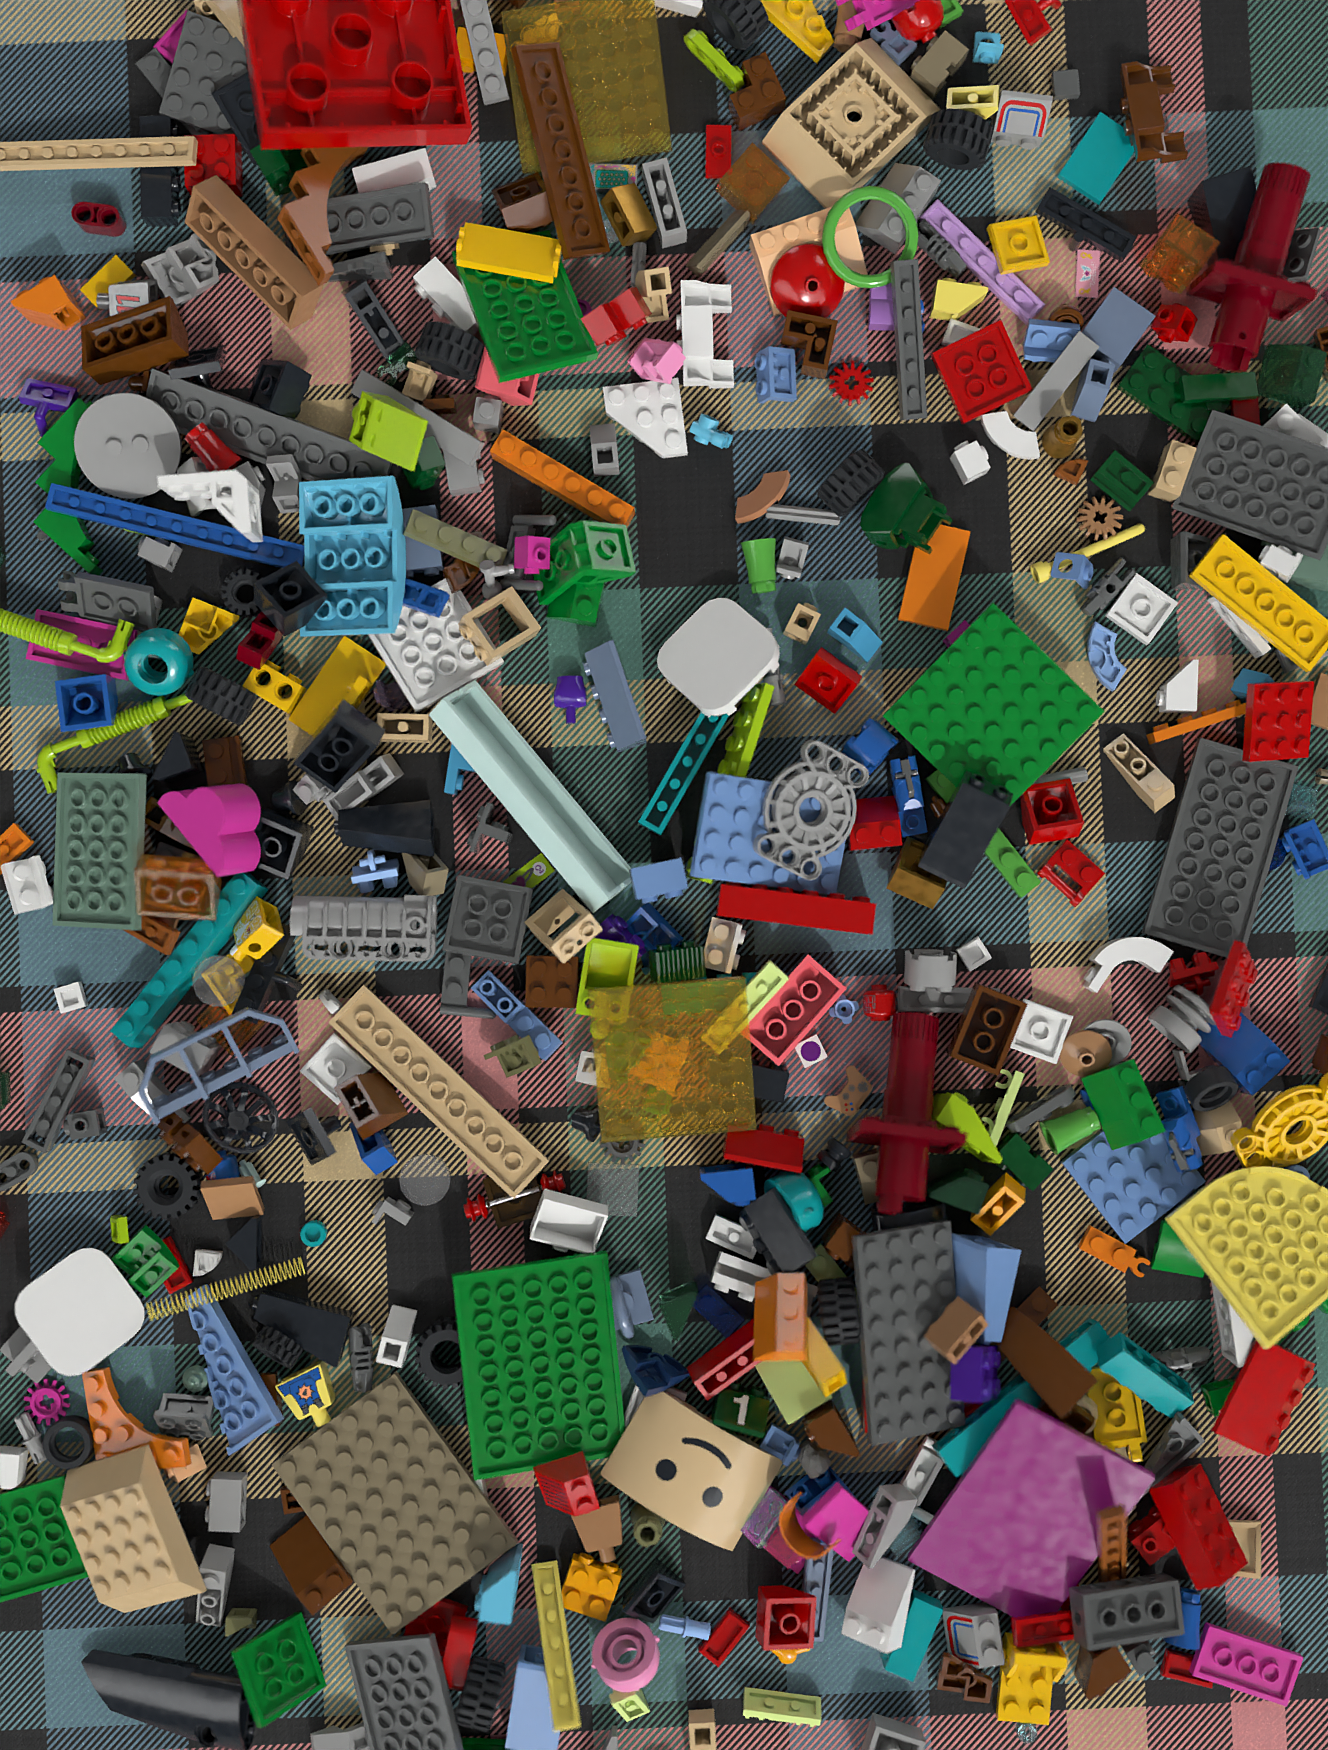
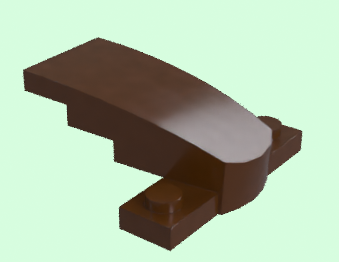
(1040, 1358)

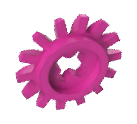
(43, 1411)

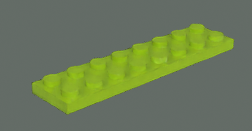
(744, 739)

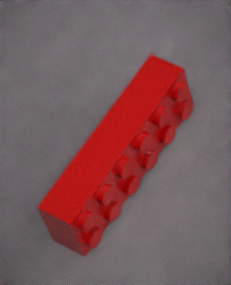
(796, 909)

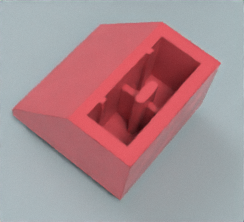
(513, 392)

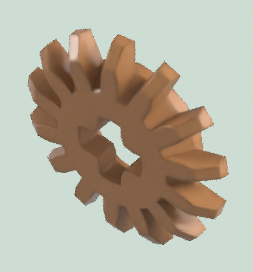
(1096, 527)

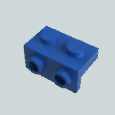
(1307, 847)

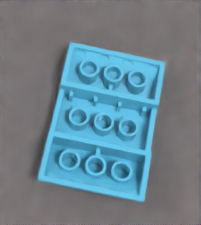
(354, 554)

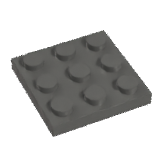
(487, 919)

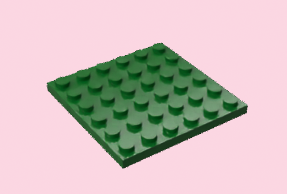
(993, 707)

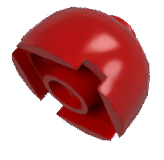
(920, 20)

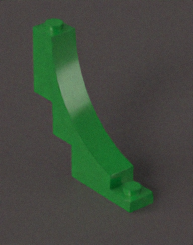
(63, 529)

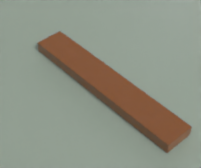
(1111, 1543)

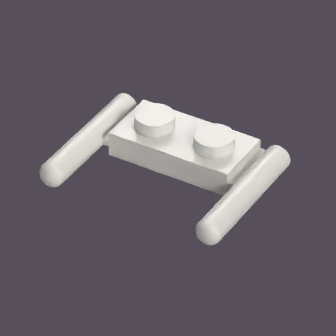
(921, 1476)

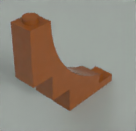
(307, 216)

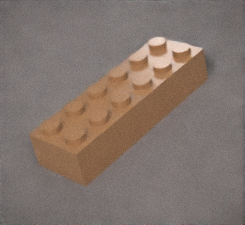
(253, 252)

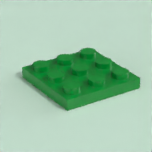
(278, 1669)

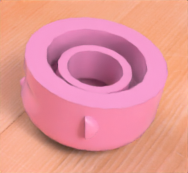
(615, 1640)

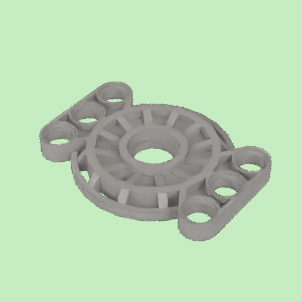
(835, 815)

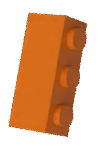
(781, 1318)

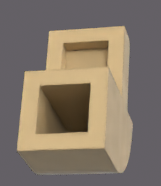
(653, 287)

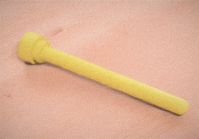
(1042, 570)

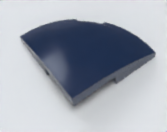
(652, 1370)

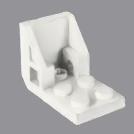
(229, 493)

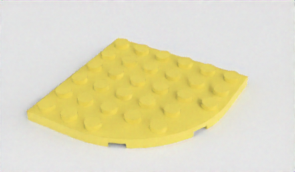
(1261, 1245)

